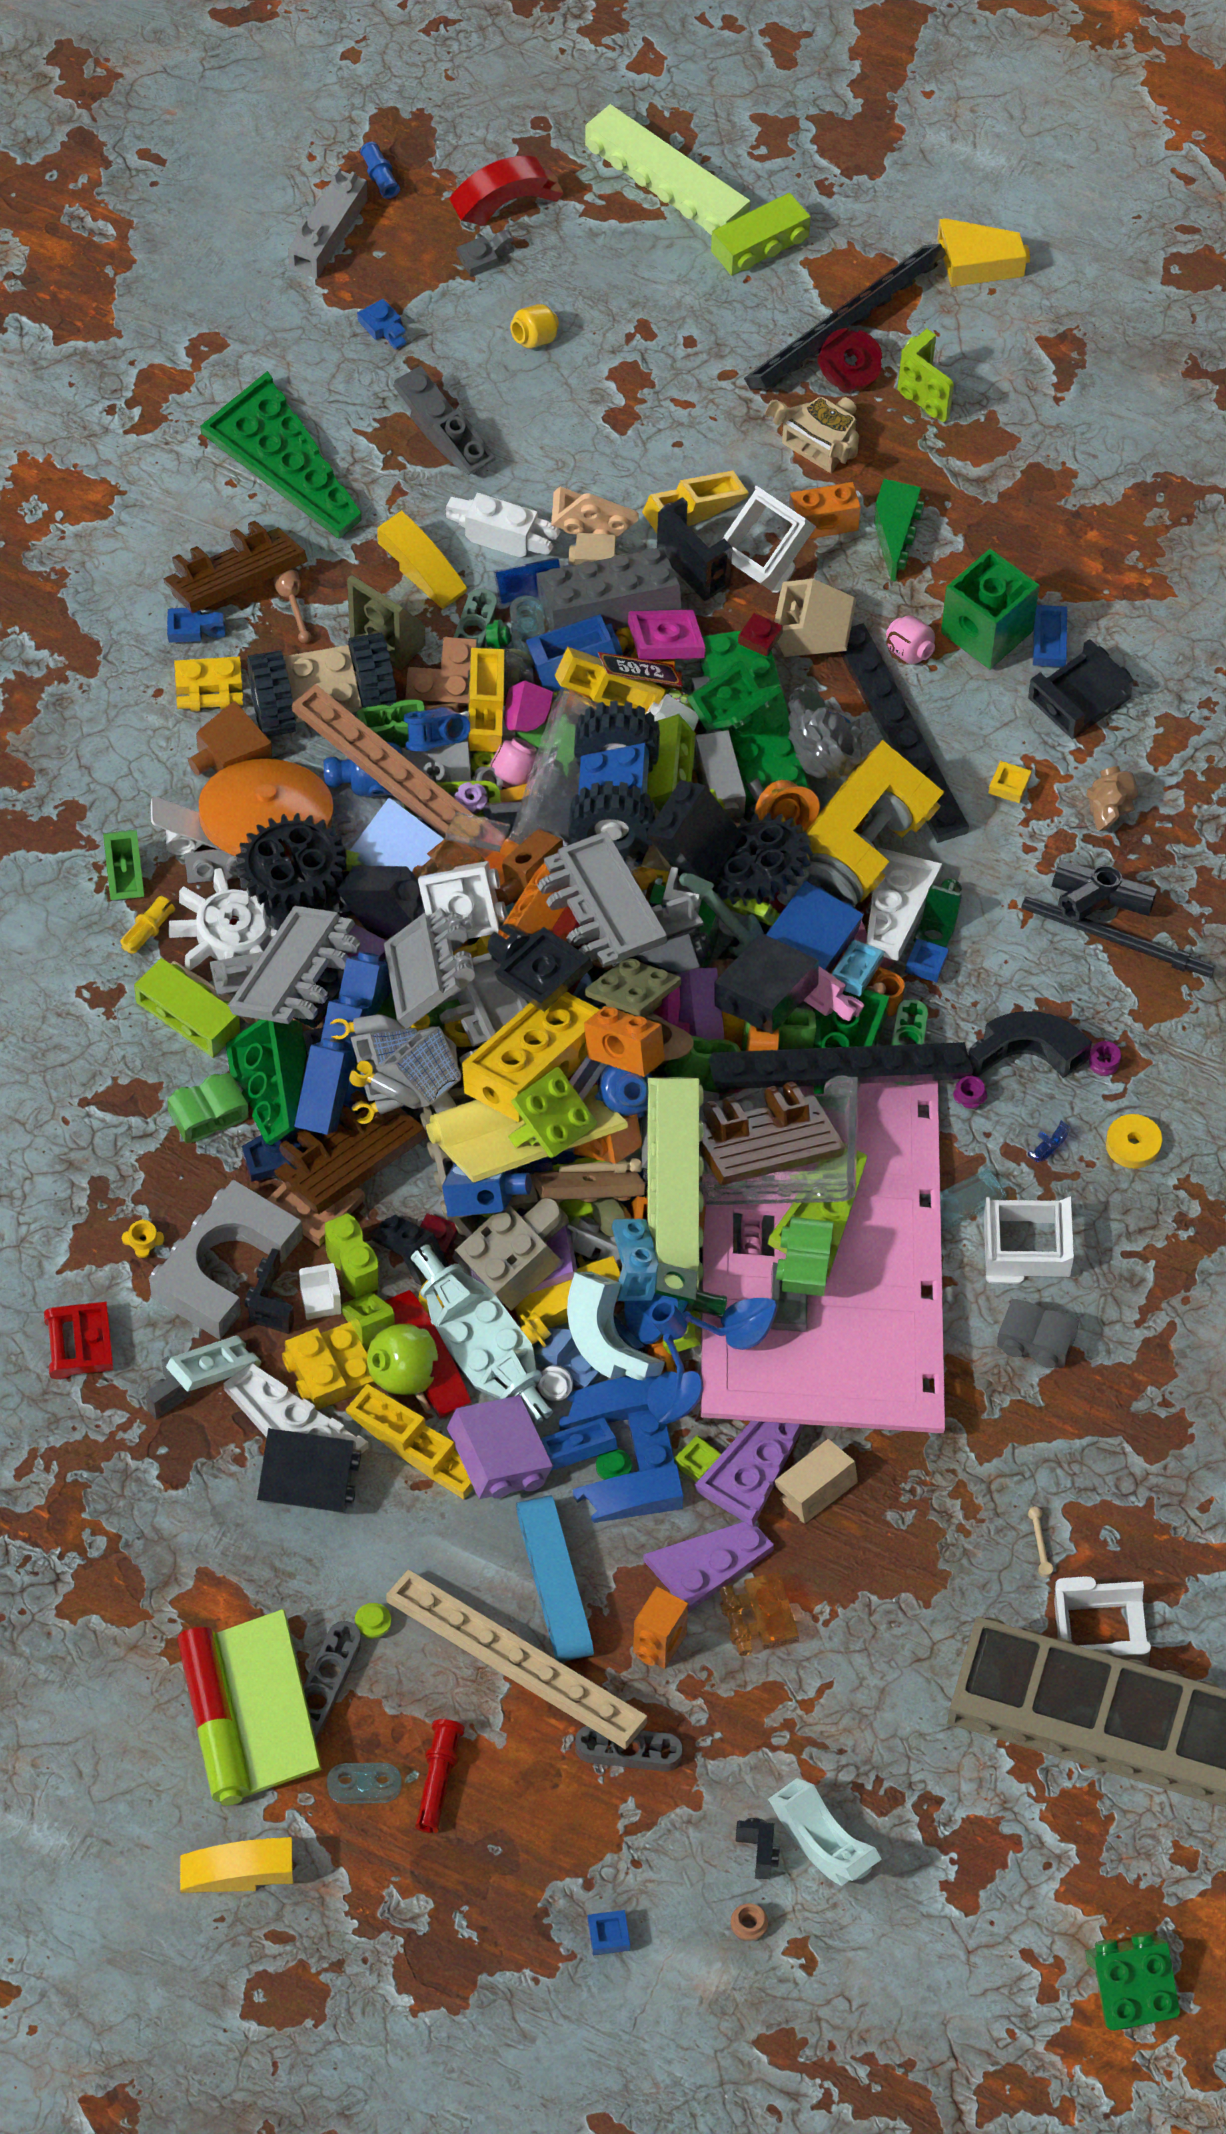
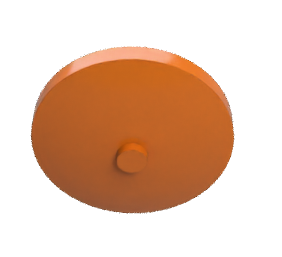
(253, 793)

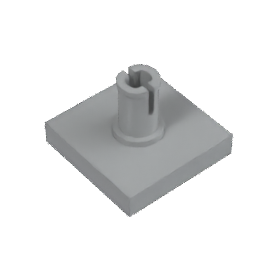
(443, 763)

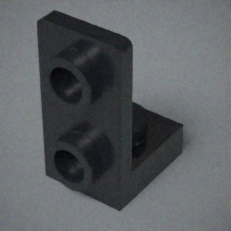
(404, 1240)
(272, 1311)

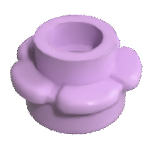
(477, 790)

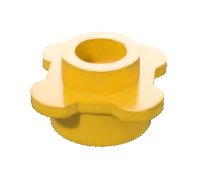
(139, 1229)
(535, 1329)

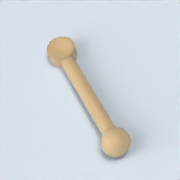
(1045, 1568)

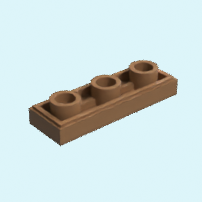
(588, 1185)

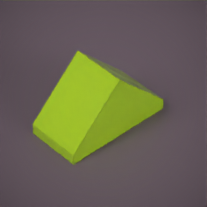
(368, 1316)

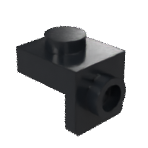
(760, 1833)

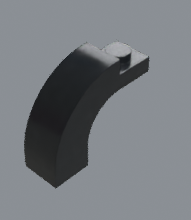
(1033, 1034)

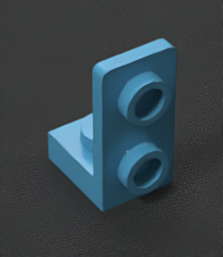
(637, 1259)

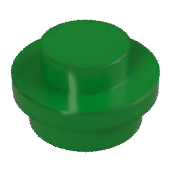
(498, 635)
(613, 1464)

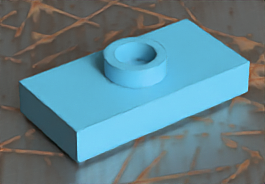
(858, 966)

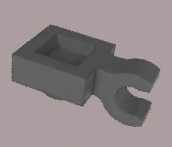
(483, 255)

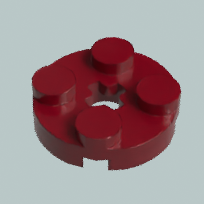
(841, 374)

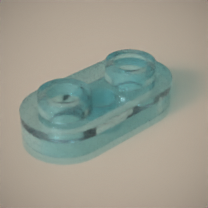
(525, 627)
(364, 1785)

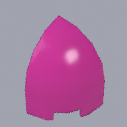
(526, 706)

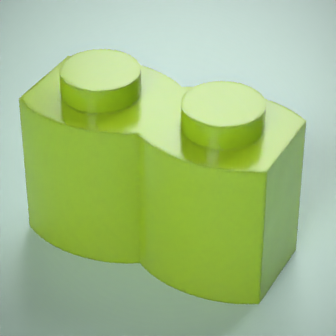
(351, 1255)

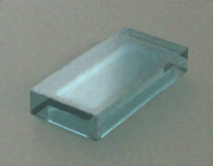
(968, 1198)

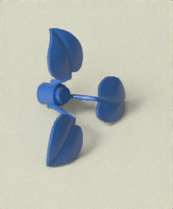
(677, 1394)

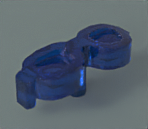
(1049, 1144)

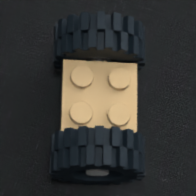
(351, 674)

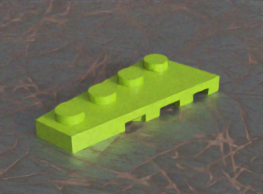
(826, 1211)

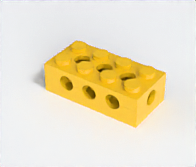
(527, 1051)

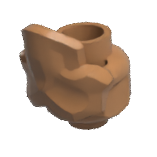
(1111, 796)

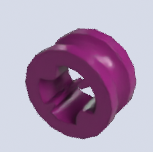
(1104, 1048)

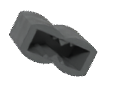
(1037, 1333)

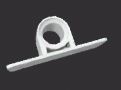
(181, 826)

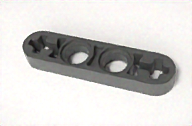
(331, 1687)

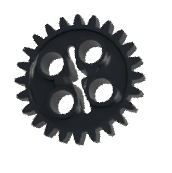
(311, 848)
(764, 860)

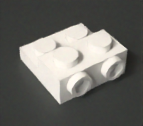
(468, 892)

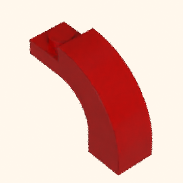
(501, 182)

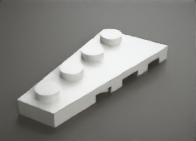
(899, 901)
(274, 1407)

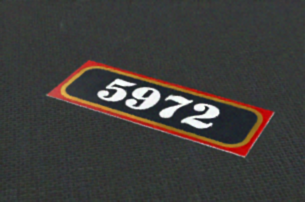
(640, 669)

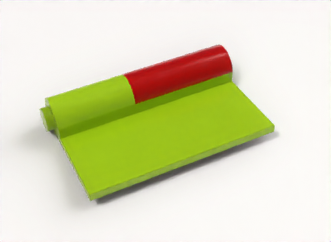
(248, 1706)

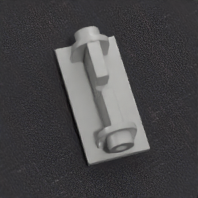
(201, 865)
(678, 915)
(231, 972)
(589, 1236)

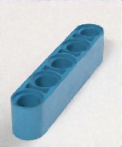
(554, 1579)

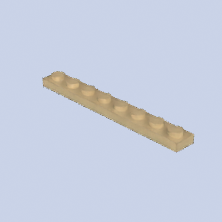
(517, 1659)

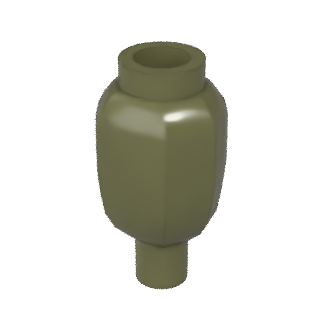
(607, 1210)

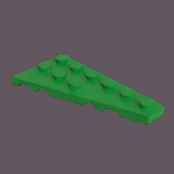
(276, 447)

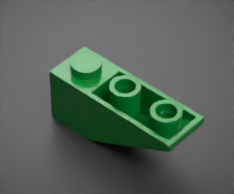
(894, 520)

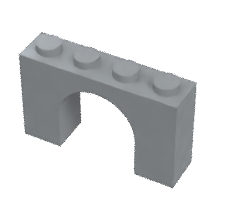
(233, 1216)

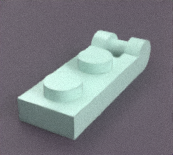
(211, 1363)

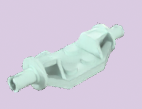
(481, 1334)

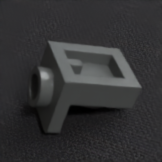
(165, 1393)

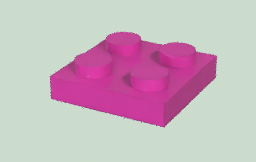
(666, 634)

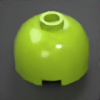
(402, 1359)

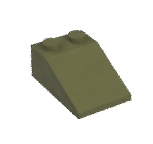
(375, 613)

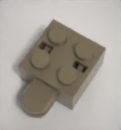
(513, 1251)

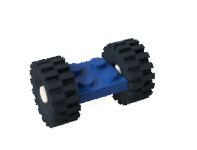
(614, 757)

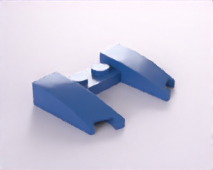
(657, 1482)

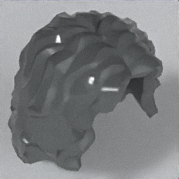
(822, 740)

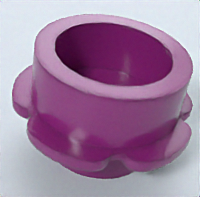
(973, 1085)

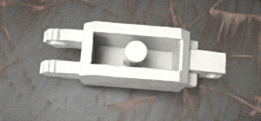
(502, 525)

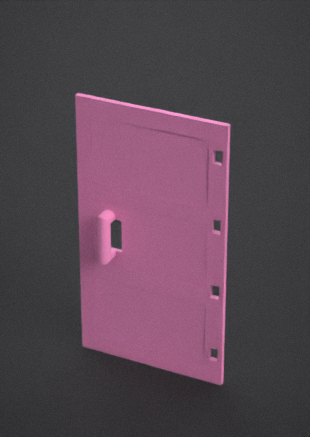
(871, 1330)

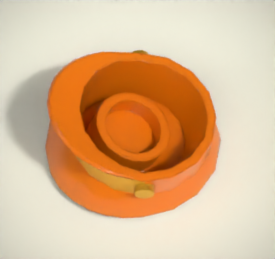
(791, 801)

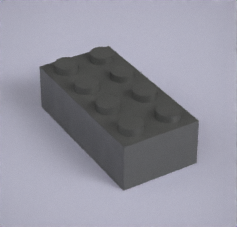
(609, 588)

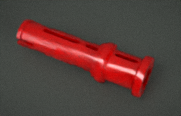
(441, 1760)

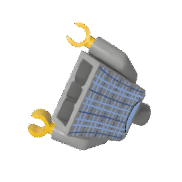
(374, 1042)
(417, 1071)

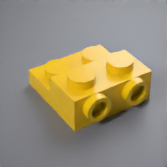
(328, 1365)

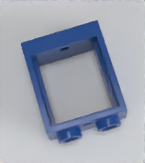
(586, 636)

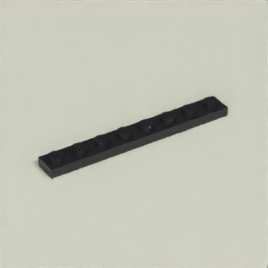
(851, 312)
(899, 726)
(820, 1065)

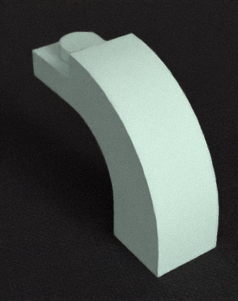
(594, 1332)
(820, 1835)

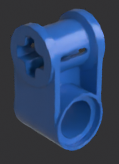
(429, 728)

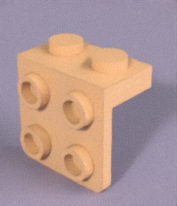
(590, 514)

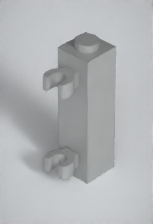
(328, 223)

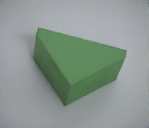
(123, 864)

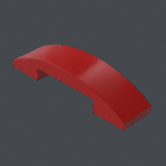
(447, 1388)

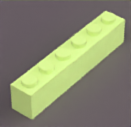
(663, 170)
(675, 1173)

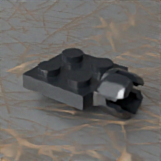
(537, 964)

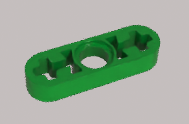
(915, 1031)

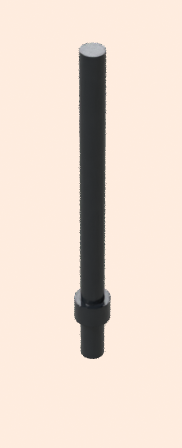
(1179, 959)

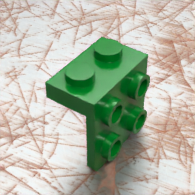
(731, 698)
(1134, 1980)

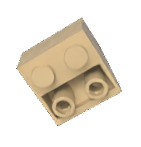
(813, 618)

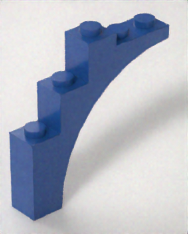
(331, 1061)

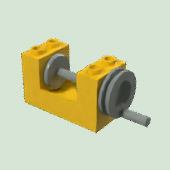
(848, 861)

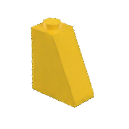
(981, 252)

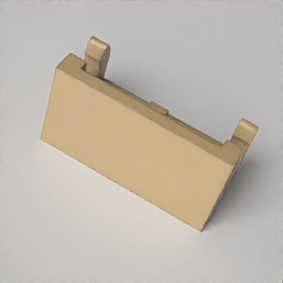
(817, 1480)

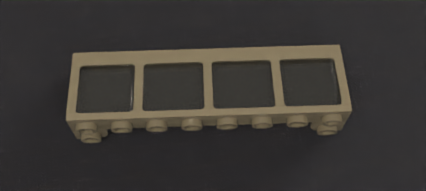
(1093, 1709)

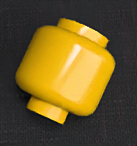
(534, 326)

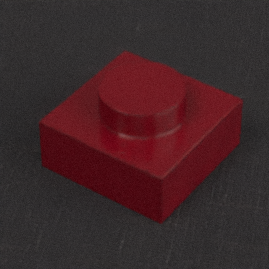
(760, 634)
(444, 1231)

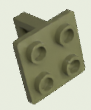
(633, 987)

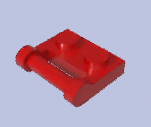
(90, 1337)

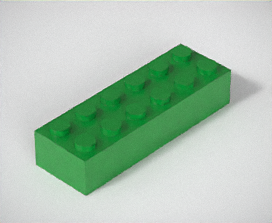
(762, 743)

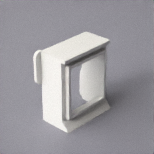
(780, 565)
(1012, 1266)
(1086, 1594)

